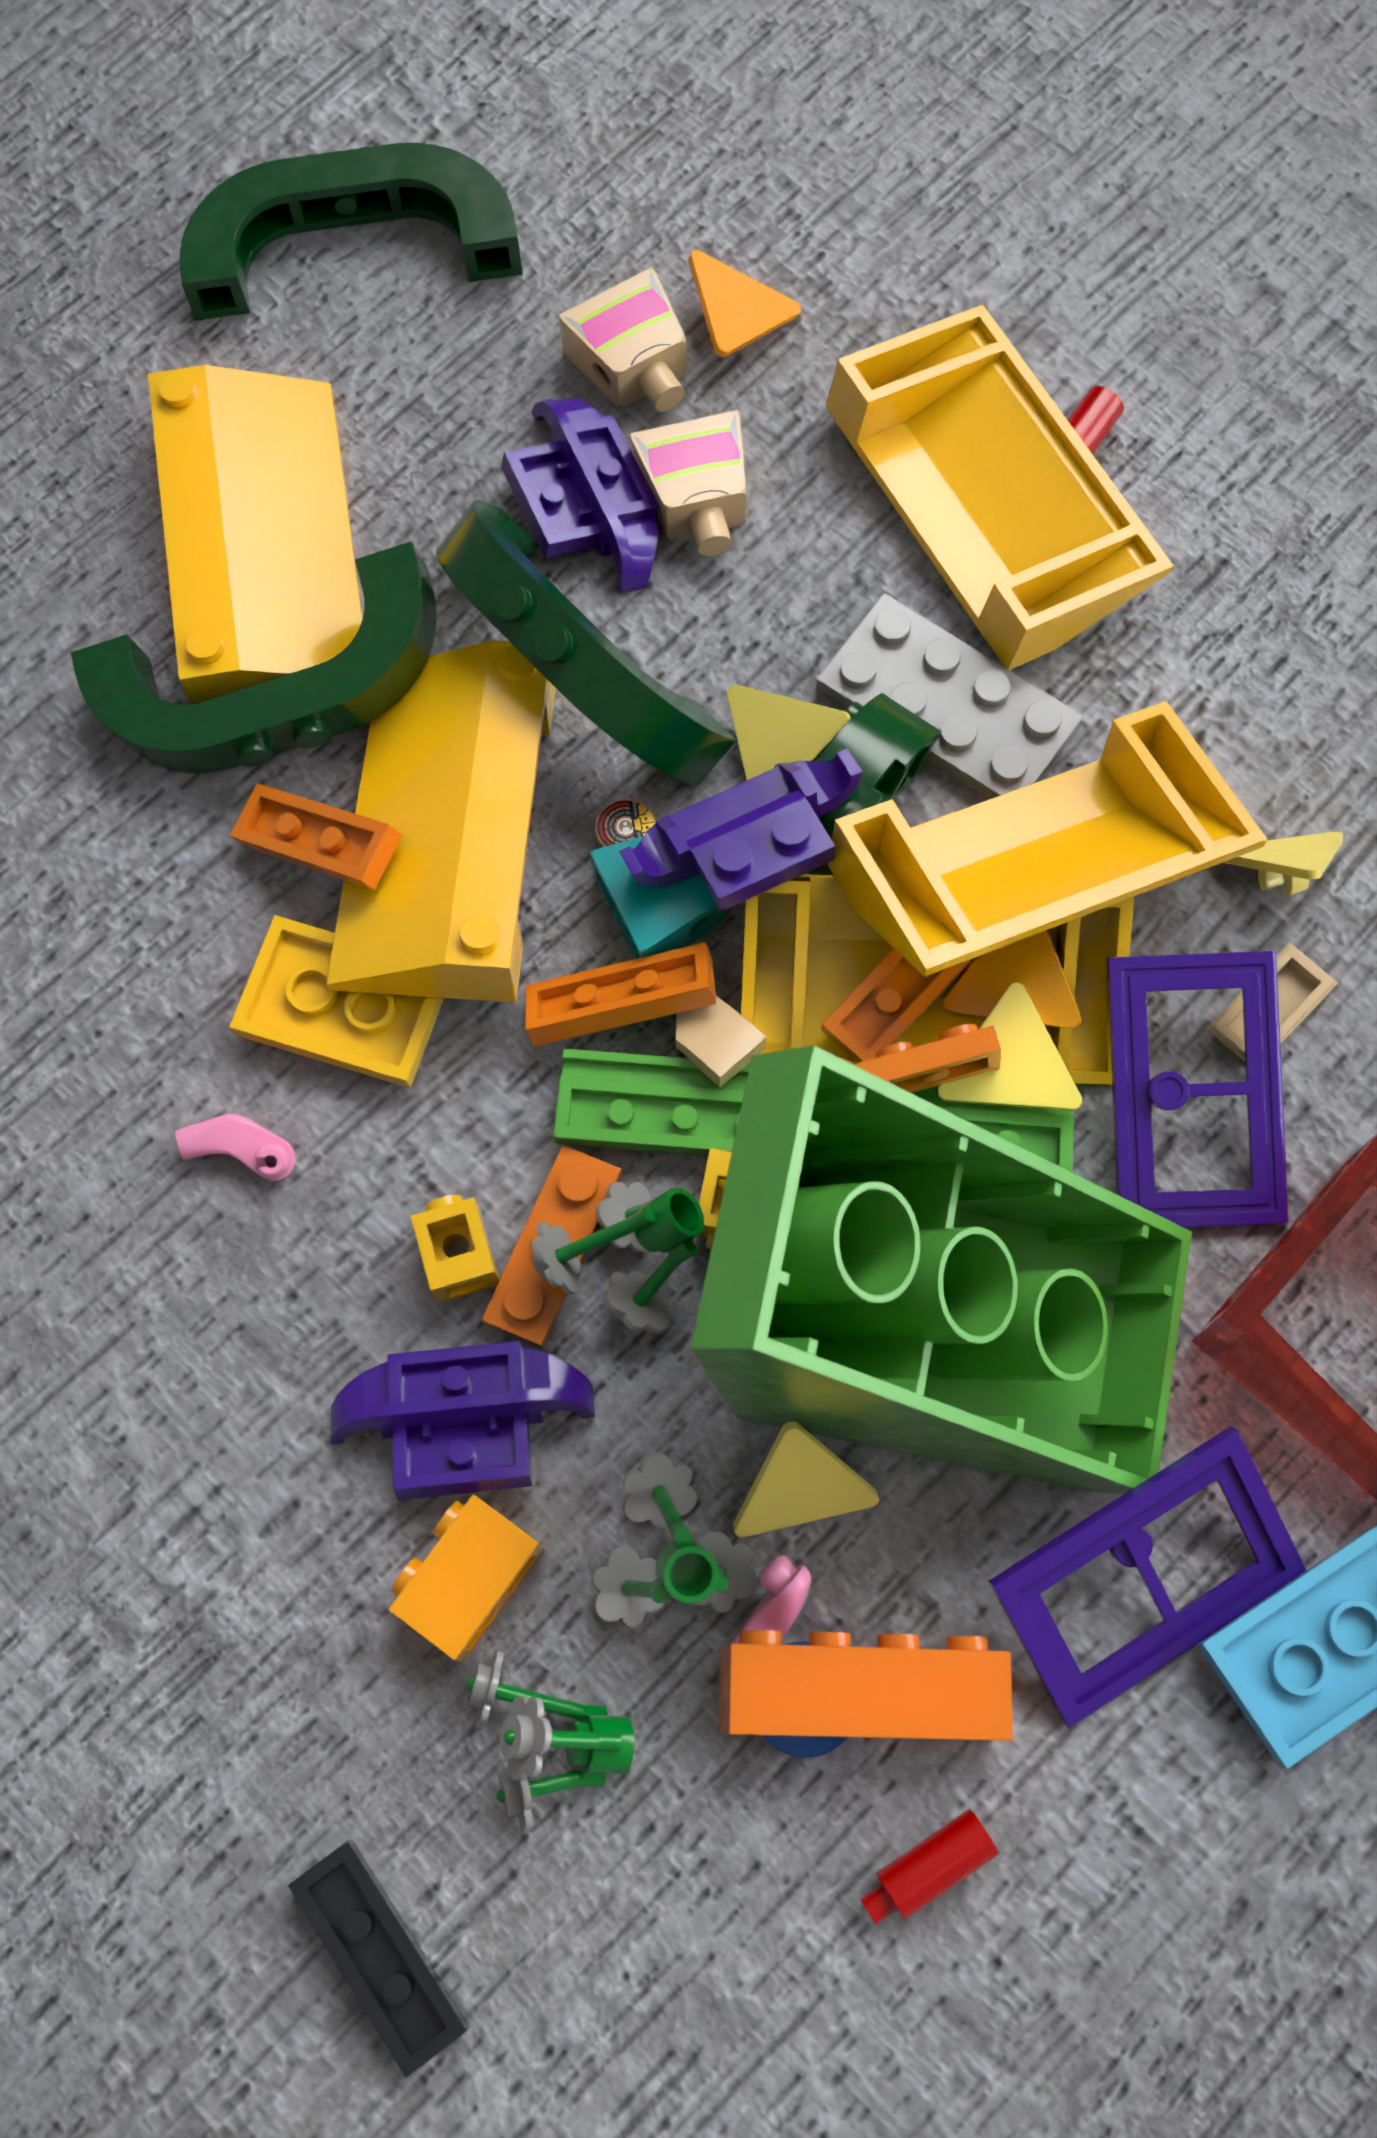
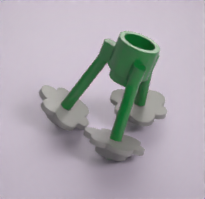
(630, 1221)
(685, 1568)
(594, 1743)

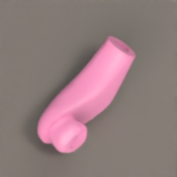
(242, 1139)
(785, 1600)

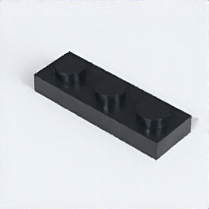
(379, 1957)

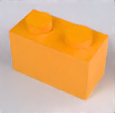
(464, 1577)

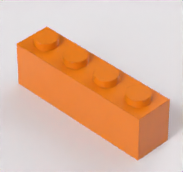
(865, 1689)

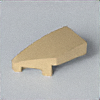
(718, 1040)

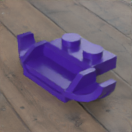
(586, 491)
(749, 833)
(460, 1414)

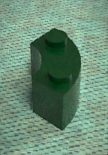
(887, 746)

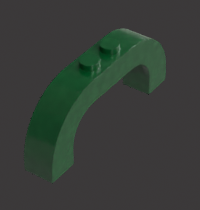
(341, 192)
(491, 567)
(281, 712)

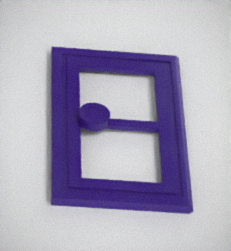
(1134, 1092)
(1121, 1531)

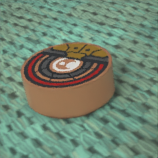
(622, 822)

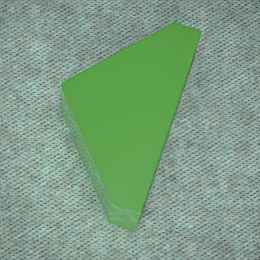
(934, 1286)

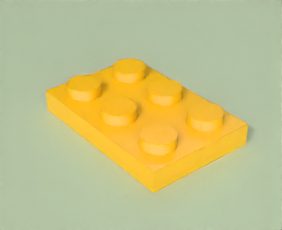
(295, 1011)

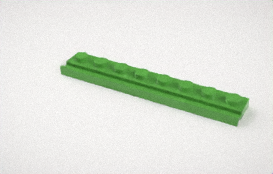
(679, 1110)

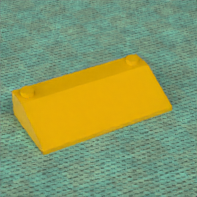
(994, 483)
(252, 525)
(458, 783)
(1045, 850)
(814, 950)

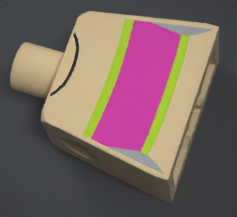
(628, 342)
(696, 478)

